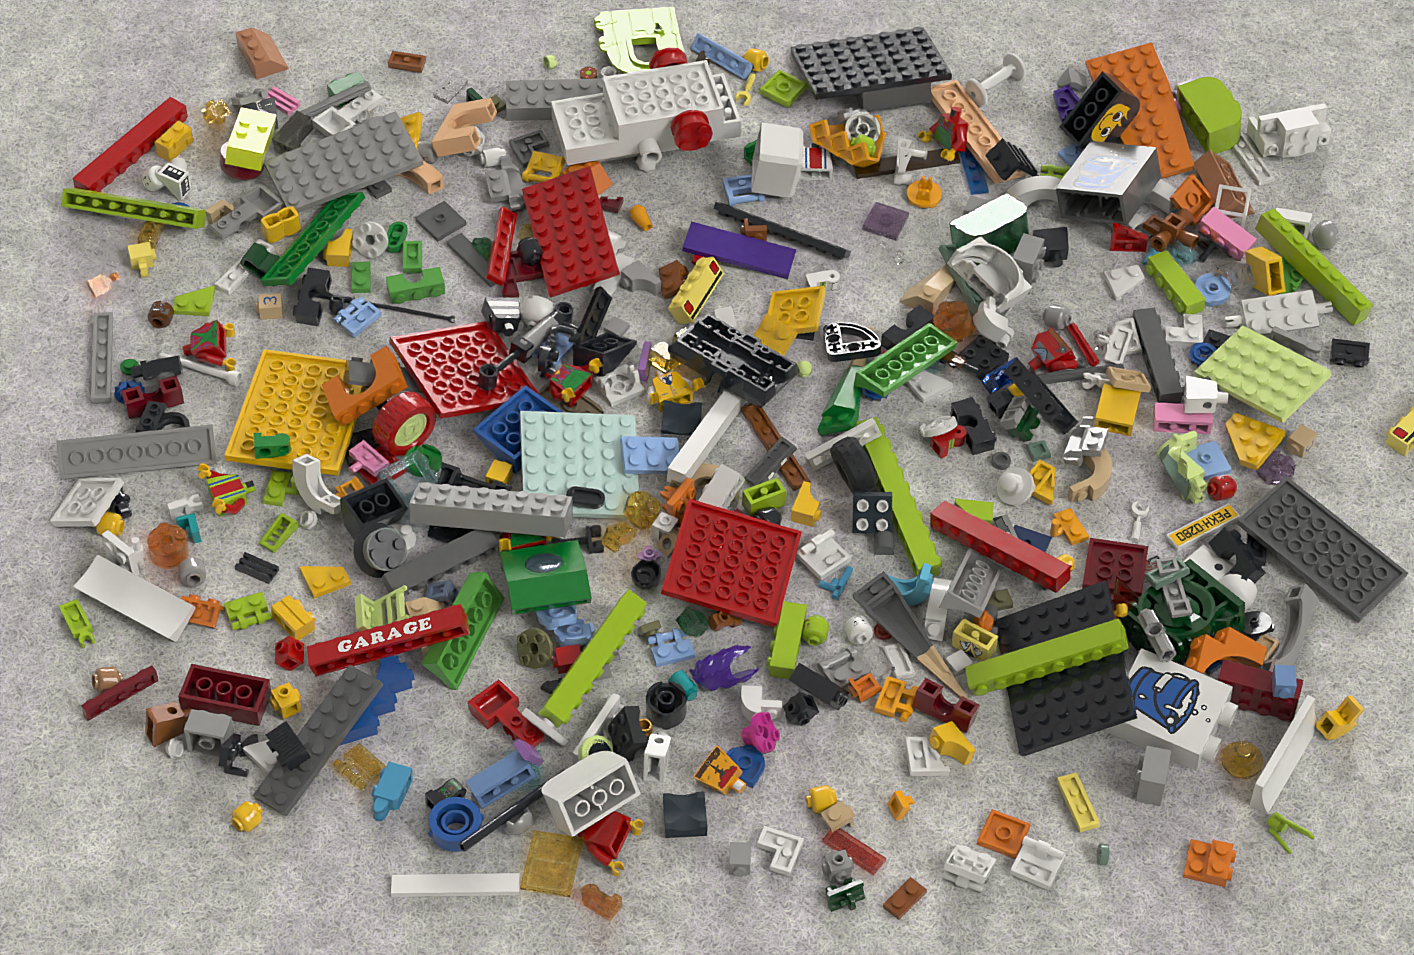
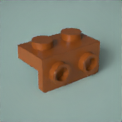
(672, 278)

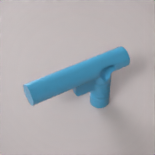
(836, 583)

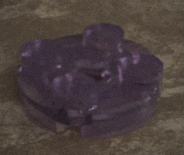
(1272, 476)

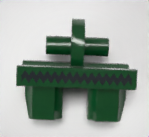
(847, 895)

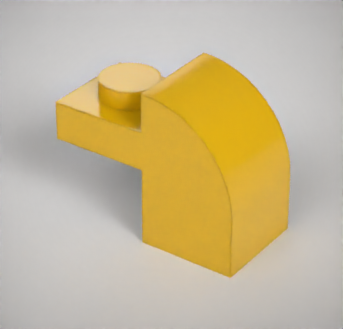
(1340, 721)

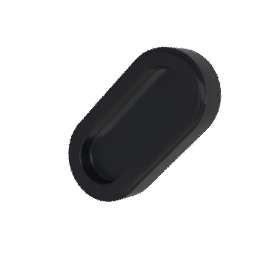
(586, 497)

